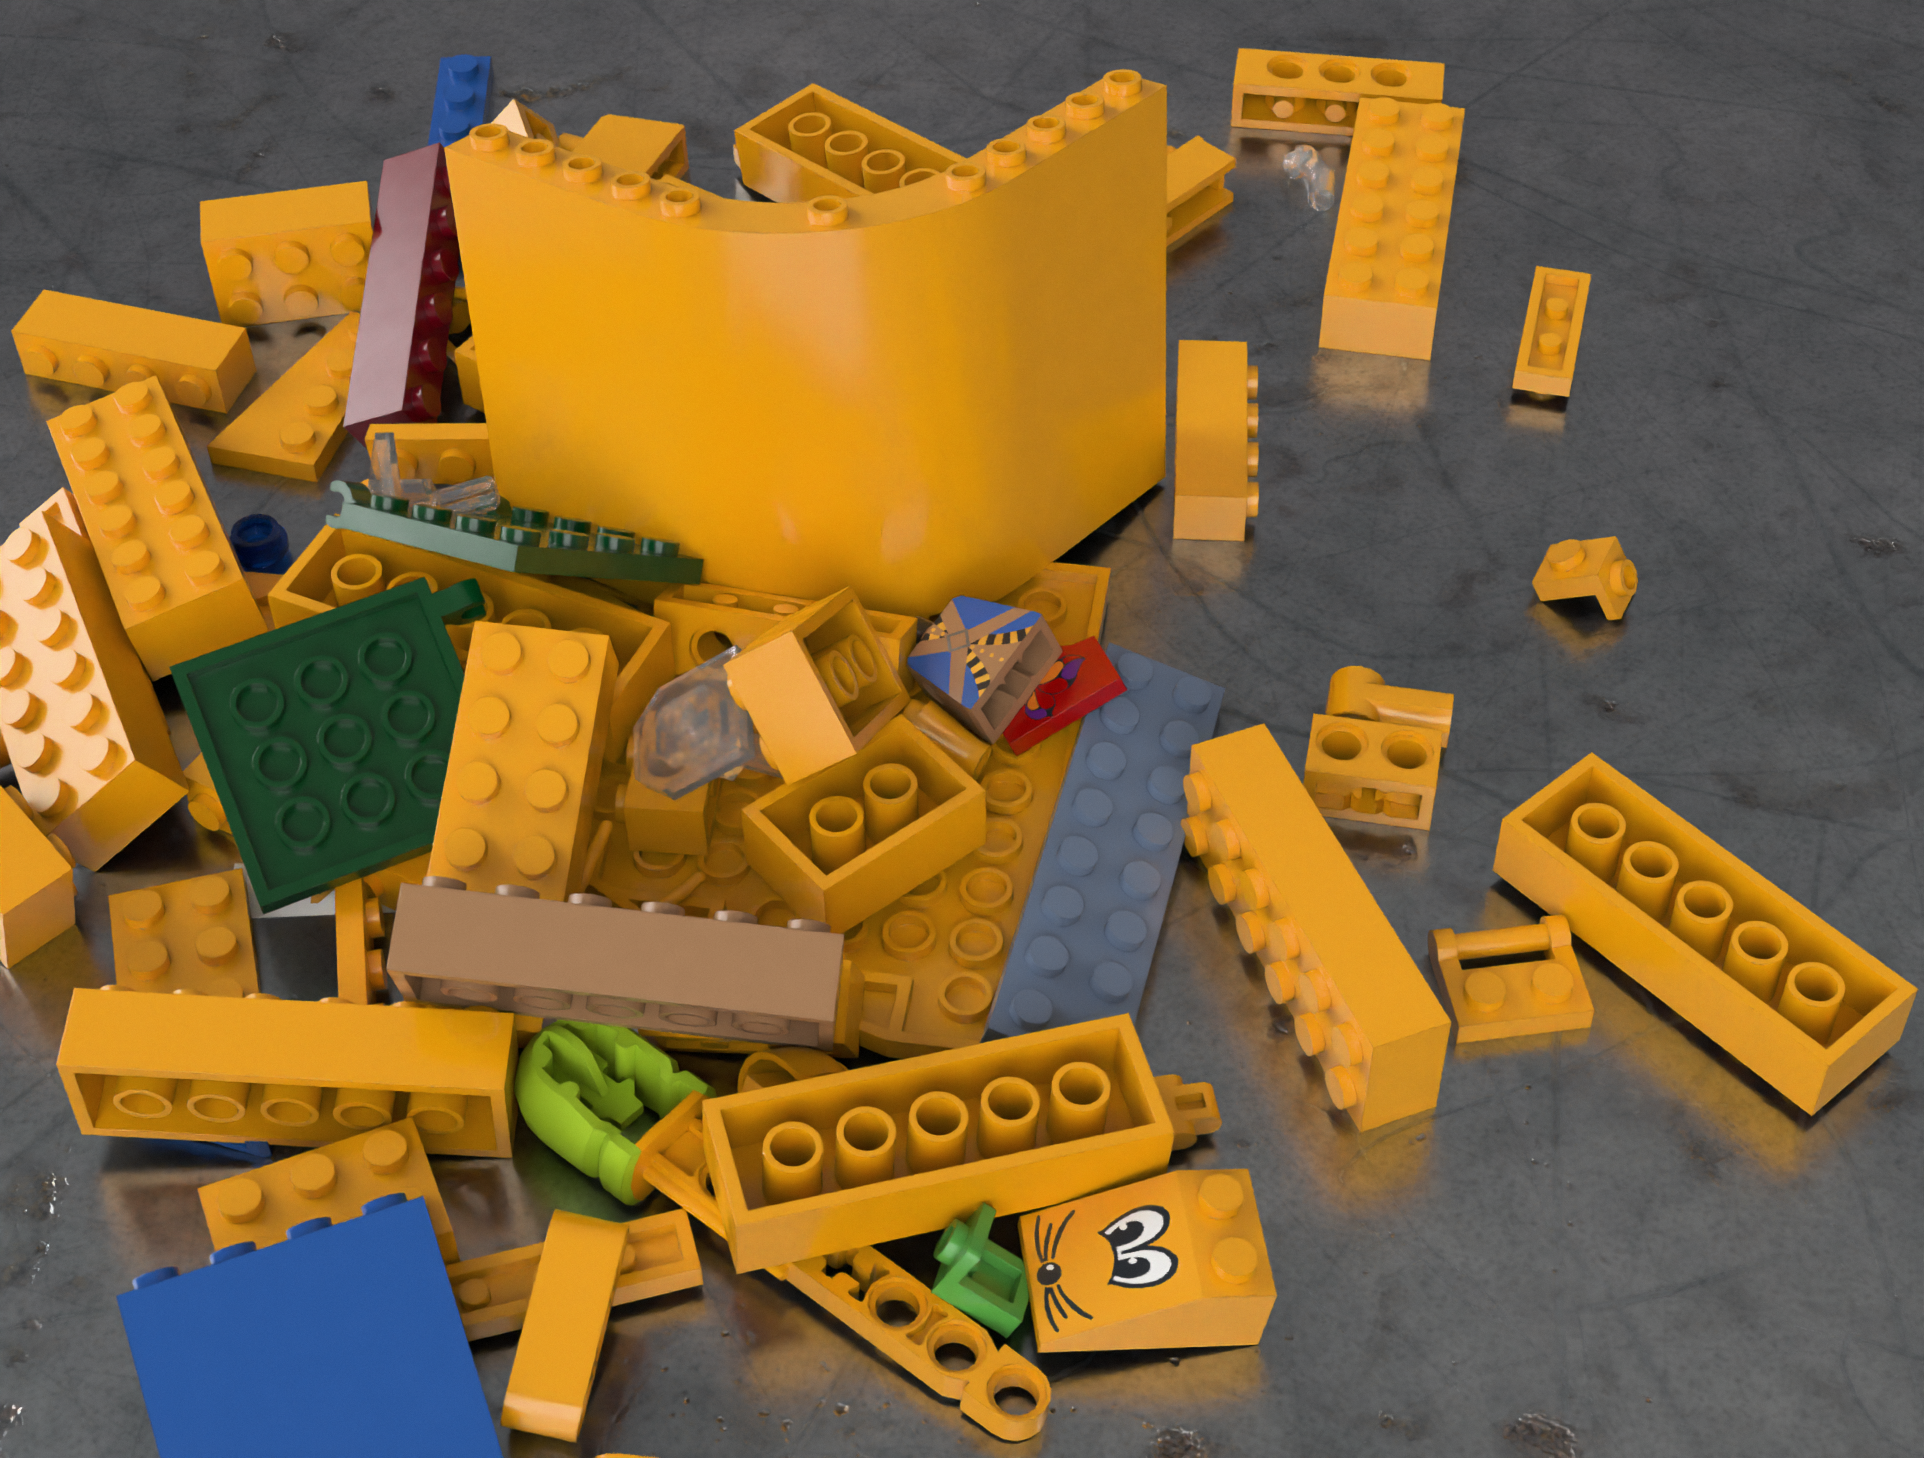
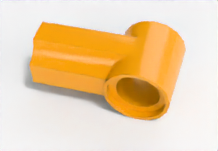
(1363, 695)

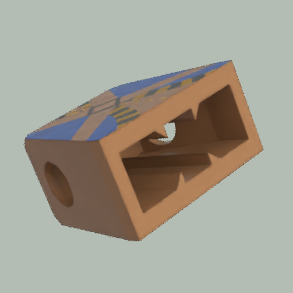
(982, 661)

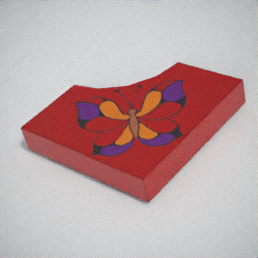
(1070, 689)

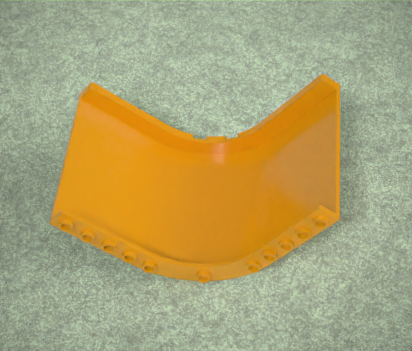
(832, 385)

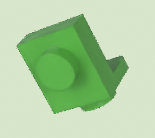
(981, 1274)

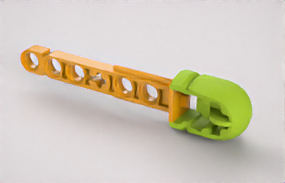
(591, 1082)

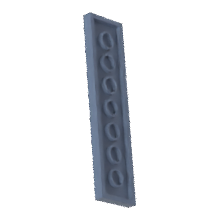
(1107, 855)

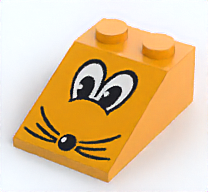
(1150, 1266)

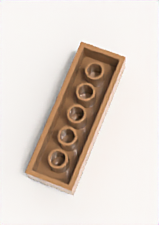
(617, 963)

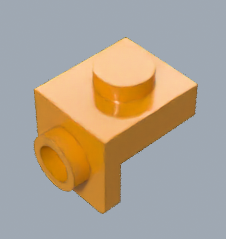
(1588, 569)

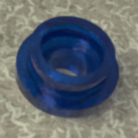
(259, 541)

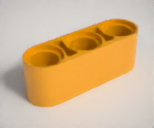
(565, 1326)

